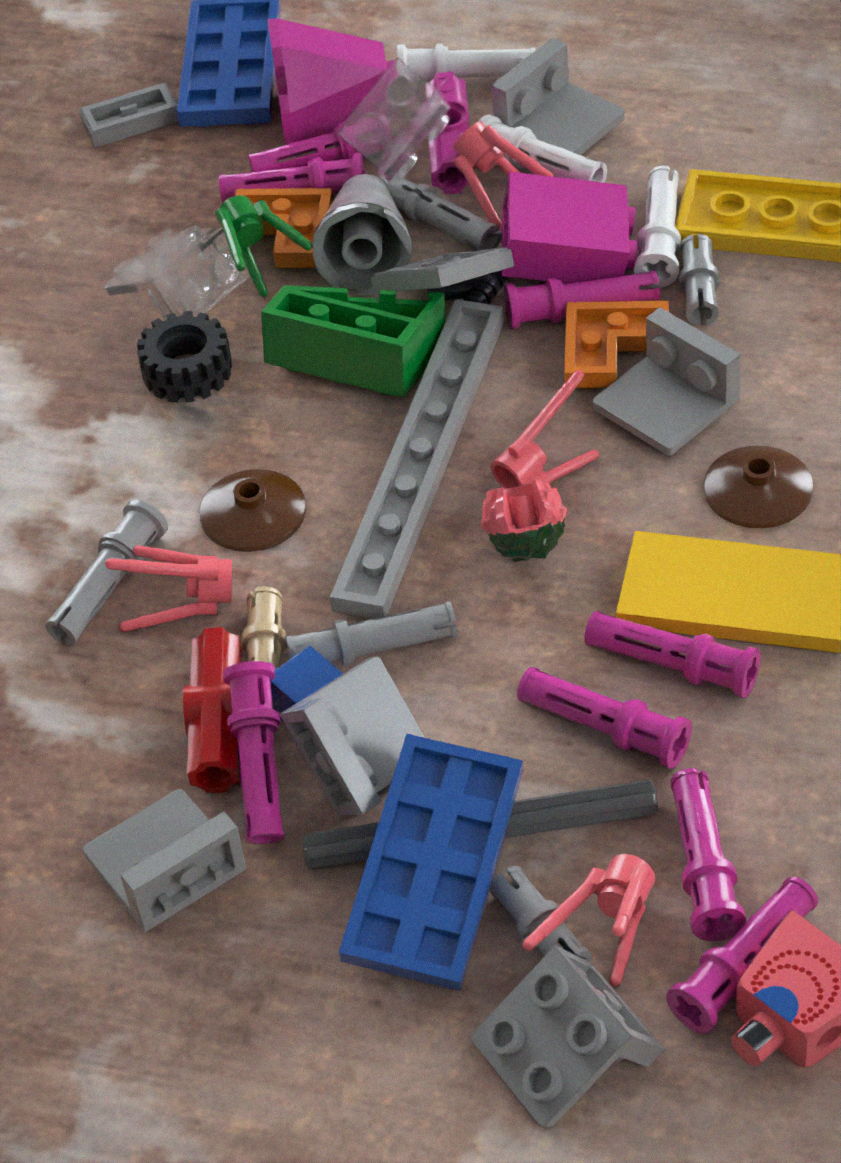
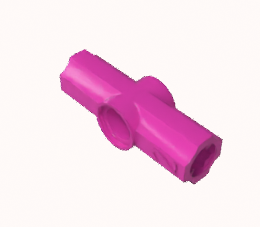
(442, 155)

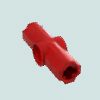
(207, 704)

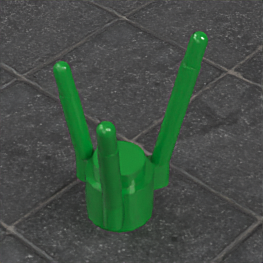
(244, 227)

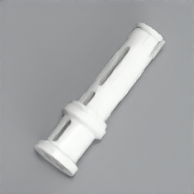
(462, 62)
(554, 159)
(659, 238)

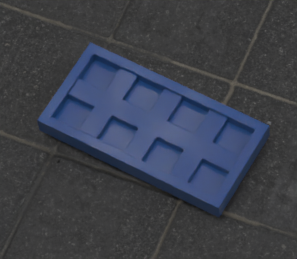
(228, 63)
(432, 862)

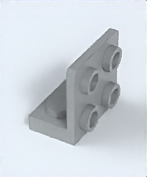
(544, 100)
(676, 387)
(353, 735)
(166, 858)
(561, 1035)

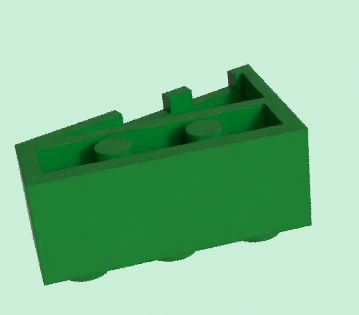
(352, 339)

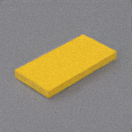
(762, 214)
(733, 591)

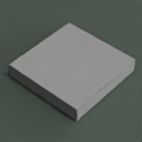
(443, 270)

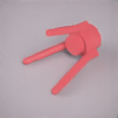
(482, 149)
(525, 459)
(206, 579)
(620, 896)

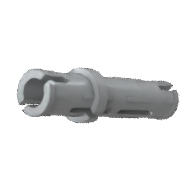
(424, 205)
(377, 635)

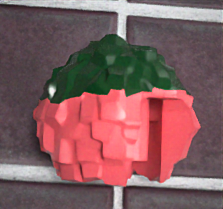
(524, 520)

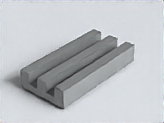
(129, 114)

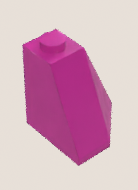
(321, 76)

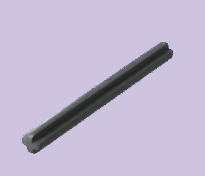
(526, 818)

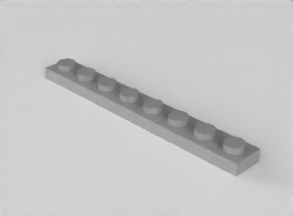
(417, 461)

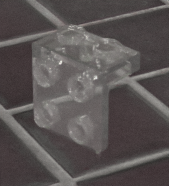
(396, 120)
(181, 271)

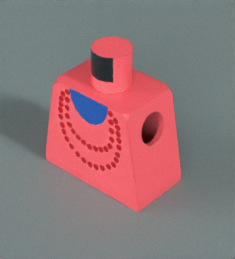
(791, 996)

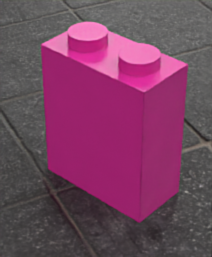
(567, 228)

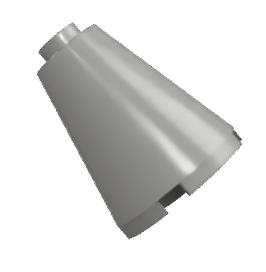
(360, 235)

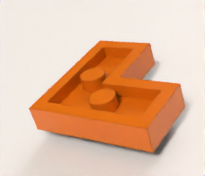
(301, 210)
(598, 332)

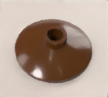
(758, 486)
(252, 510)

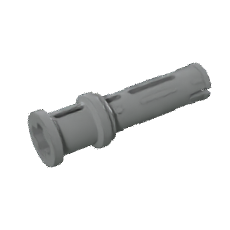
(138, 527)

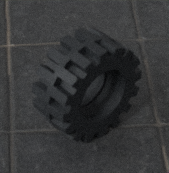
(184, 376)

